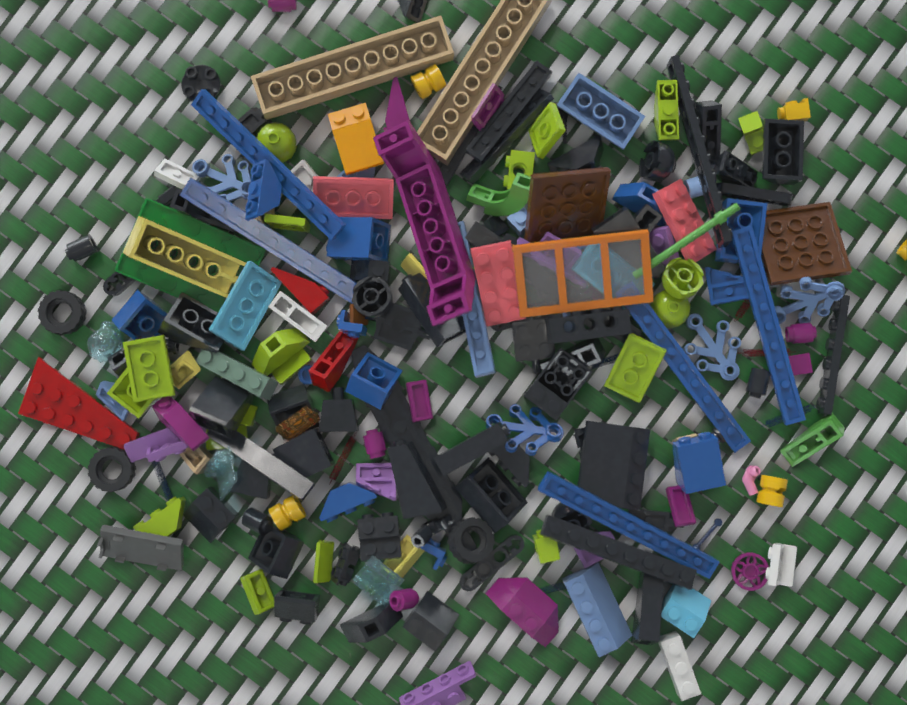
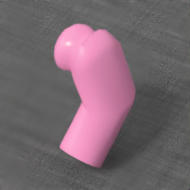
(749, 478)

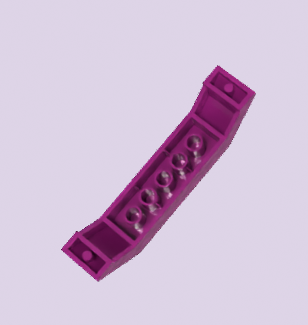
(431, 221)

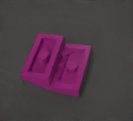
(487, 106)

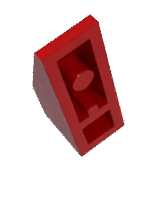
(307, 292)
(332, 361)

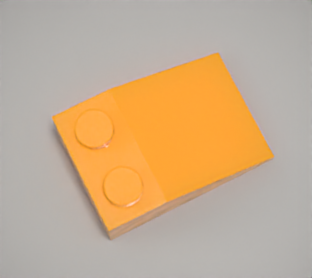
(354, 138)

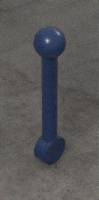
(717, 522)

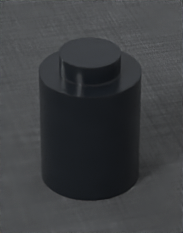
(81, 248)
(758, 382)
(257, 521)

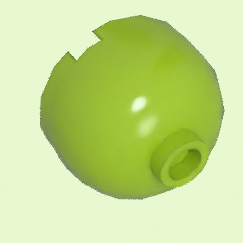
(278, 140)
(682, 278)
(670, 309)

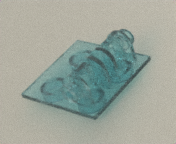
(222, 467)
(378, 579)

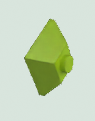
(122, 394)

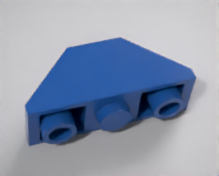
(263, 190)
(635, 196)
(346, 499)

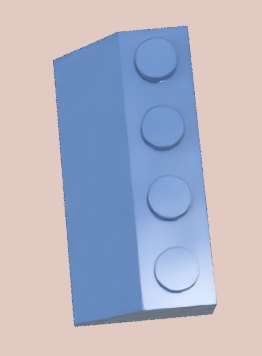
(600, 111)
(597, 609)

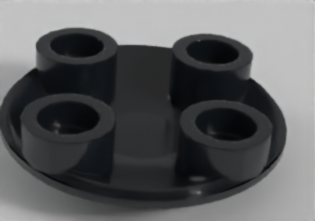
(200, 78)

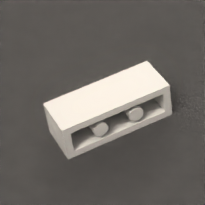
(679, 665)

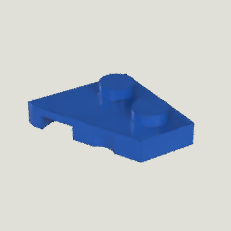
(725, 287)

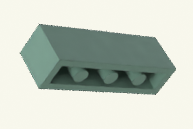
(238, 373)

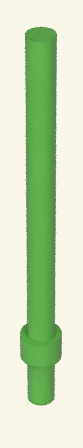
(719, 218)

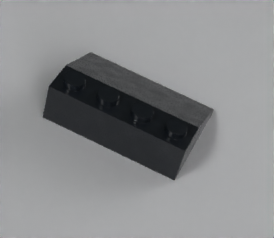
(614, 463)

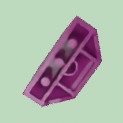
(526, 607)

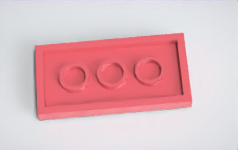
(356, 196)
(683, 219)
(497, 282)

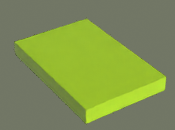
(635, 367)
(149, 368)

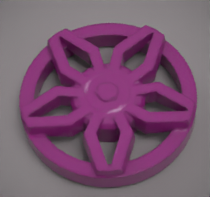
(749, 571)

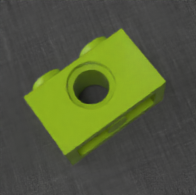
(518, 159)
(545, 548)

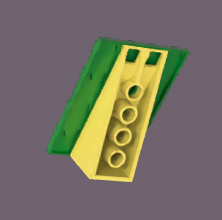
(184, 255)

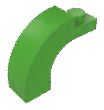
(502, 202)

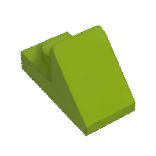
(753, 132)

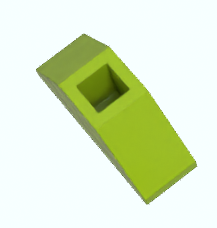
(666, 110)
(278, 349)
(164, 521)

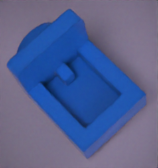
(351, 329)
(433, 547)

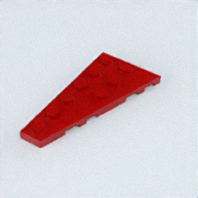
(67, 406)

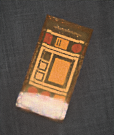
(297, 423)

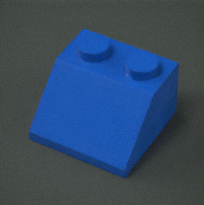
(140, 317)
(373, 380)

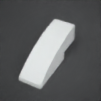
(298, 316)

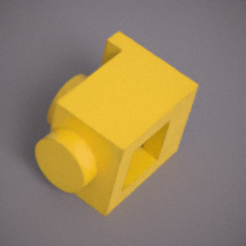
(795, 111)

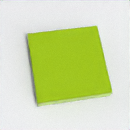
(546, 130)
(287, 222)

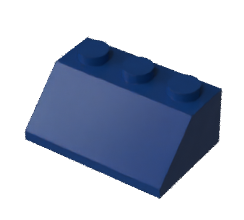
(749, 214)

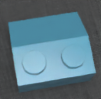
(685, 609)

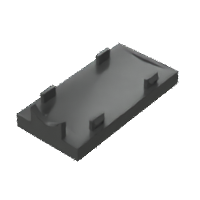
(141, 548)

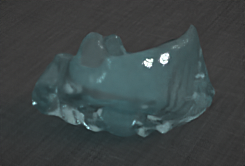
(105, 341)

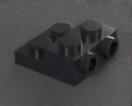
(379, 537)

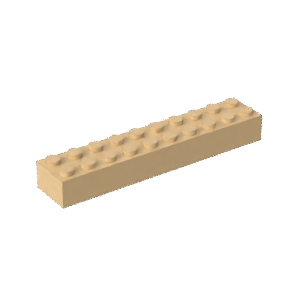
(483, 65)
(352, 67)

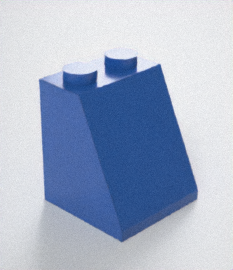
(361, 240)
(698, 463)

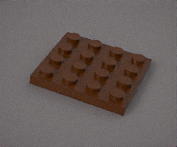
(566, 203)
(803, 244)

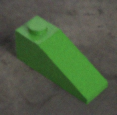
(813, 439)

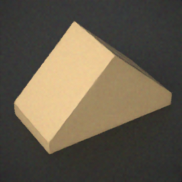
(197, 459)

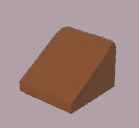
(357, 317)

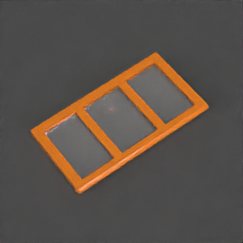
(583, 273)

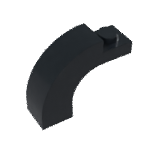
(188, 208)

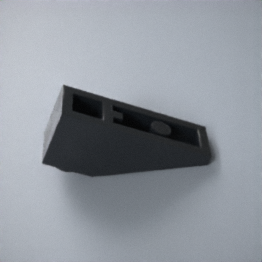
(710, 125)
(586, 352)

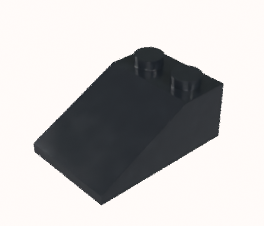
(190, 323)

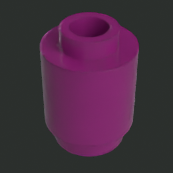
(282, 5)
(800, 333)
(374, 443)
(403, 599)

